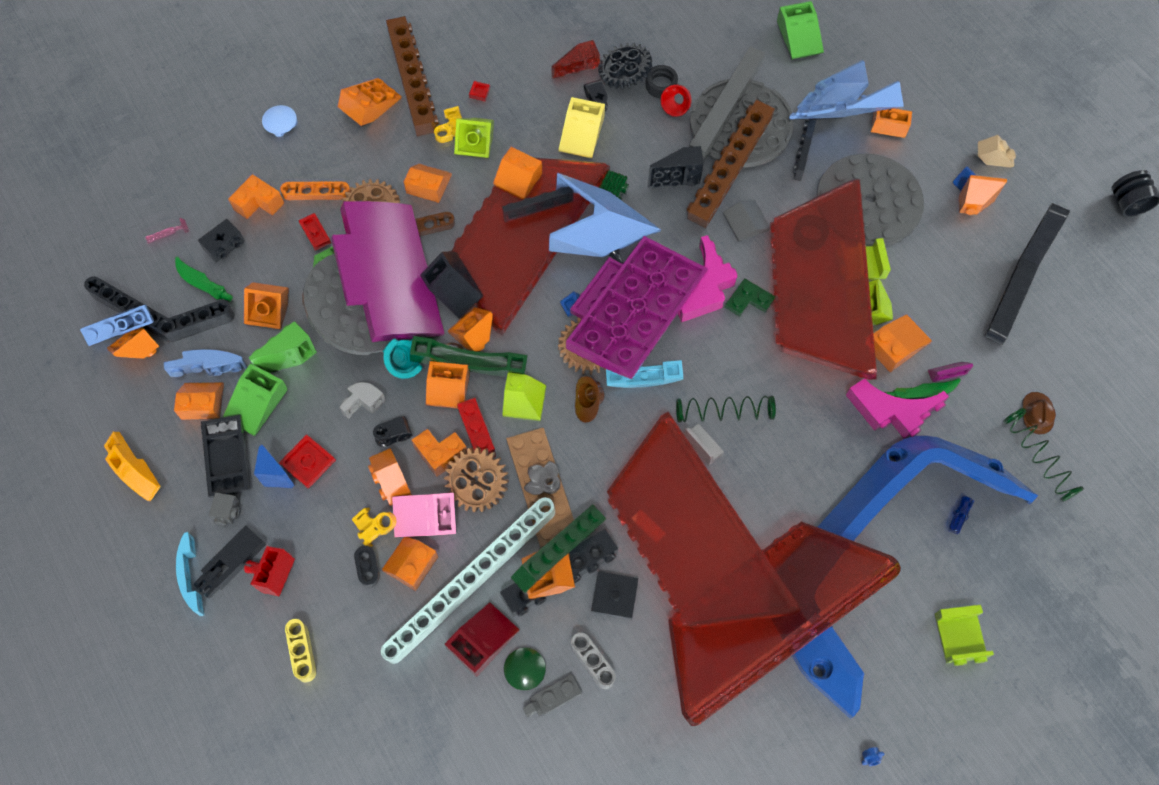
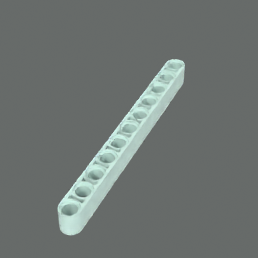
(466, 589)

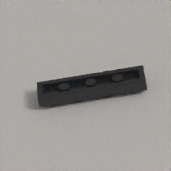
(802, 153)
(537, 204)

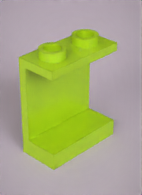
(877, 260)
(962, 635)

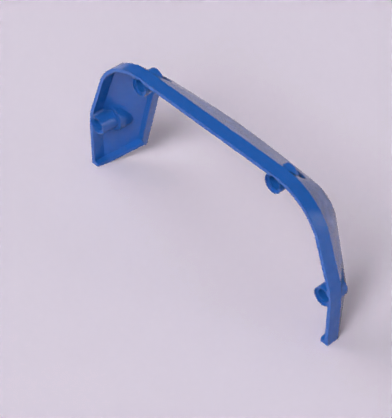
(840, 672)

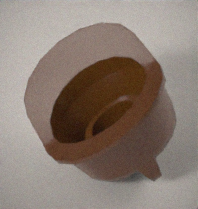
(588, 398)
(1039, 412)

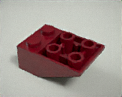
(481, 638)

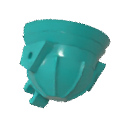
(398, 359)

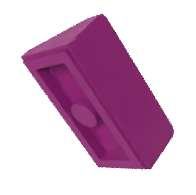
(949, 371)

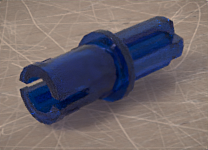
(961, 515)

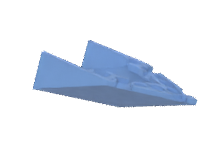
(839, 94)
(608, 229)

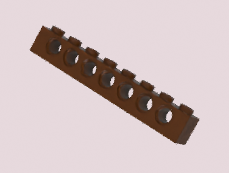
(411, 76)
(703, 215)

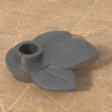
(540, 477)

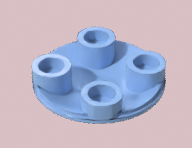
(279, 120)

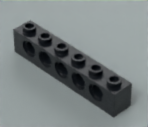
(599, 541)

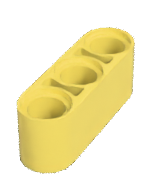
(294, 643)

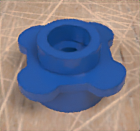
(872, 756)

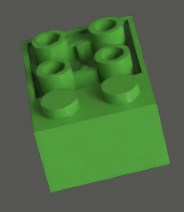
(800, 29)
(284, 350)
(255, 398)

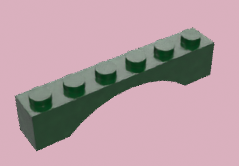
(497, 364)
(557, 548)

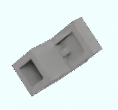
(362, 395)

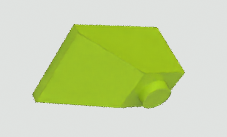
(474, 136)
(880, 303)
(523, 397)

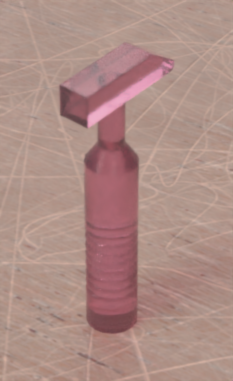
(167, 232)

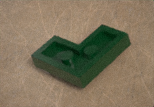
(747, 294)

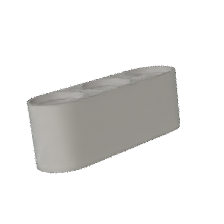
(588, 651)

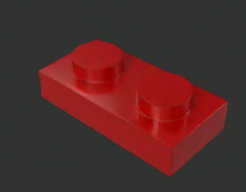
(314, 231)

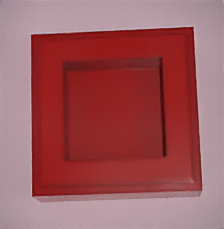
(479, 91)

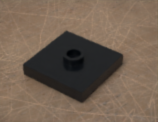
(614, 595)

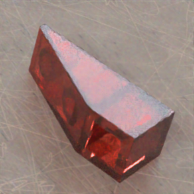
(578, 59)

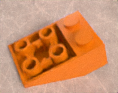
(367, 100)

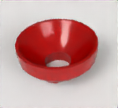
(668, 101)

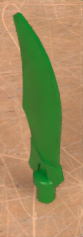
(201, 281)
(925, 390)

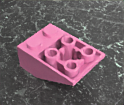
(424, 515)

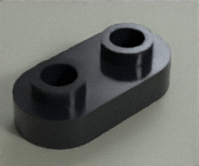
(367, 566)

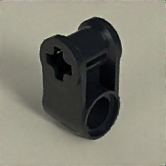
(596, 93)
(394, 431)

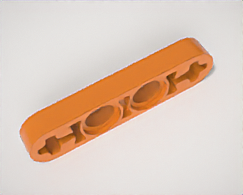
(315, 190)

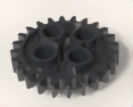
(625, 65)

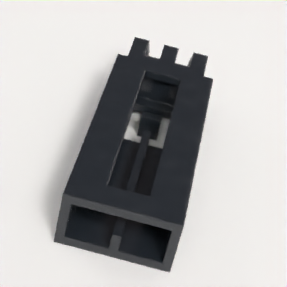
(234, 554)

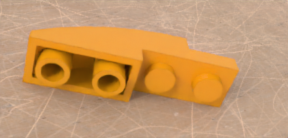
(129, 468)

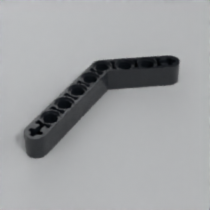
(1024, 273)
(102, 291)

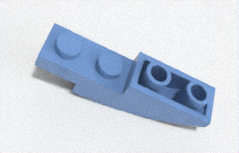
(117, 324)
(212, 361)

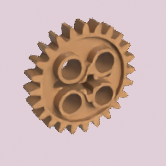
(369, 190)
(572, 358)
(485, 464)

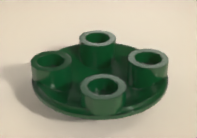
(524, 669)

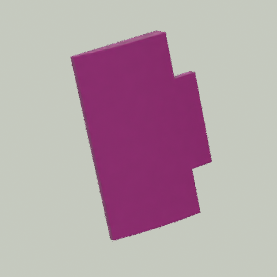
(382, 270)
(632, 306)

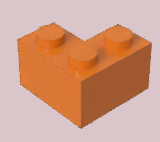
(891, 122)
(255, 194)
(437, 454)
(389, 475)

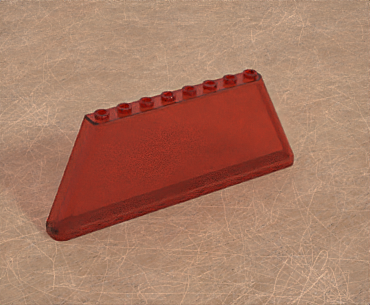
(514, 254)
(825, 282)
(694, 535)
(827, 581)

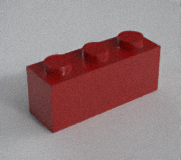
(475, 426)

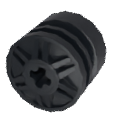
(1136, 193)

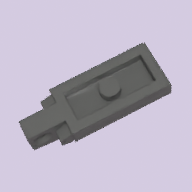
(553, 697)

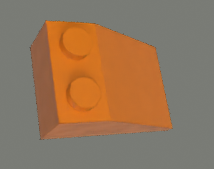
(899, 342)

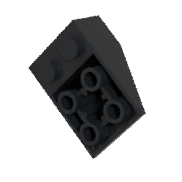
(677, 169)
(452, 283)

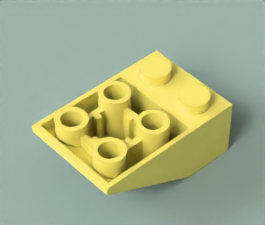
(582, 127)

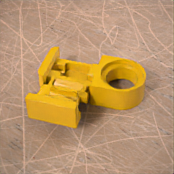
(450, 114)
(369, 525)

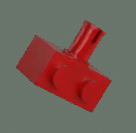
(271, 571)

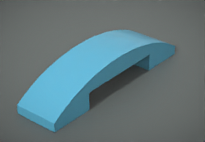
(648, 376)
(185, 551)

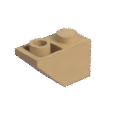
(996, 152)

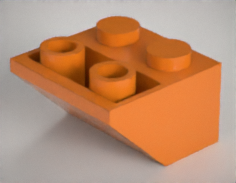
(446, 384)

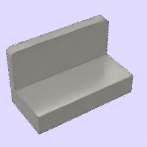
(703, 444)

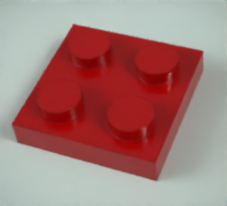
(307, 461)

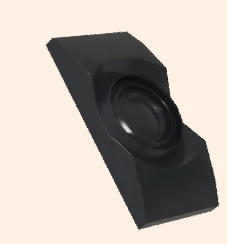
(225, 455)

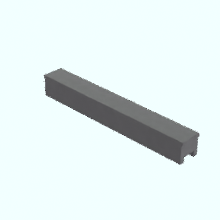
(728, 101)

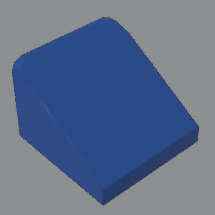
(962, 178)
(569, 301)

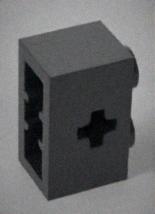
(221, 240)

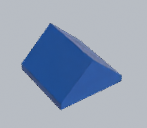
(269, 471)

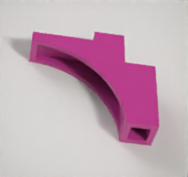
(708, 293)
(883, 409)

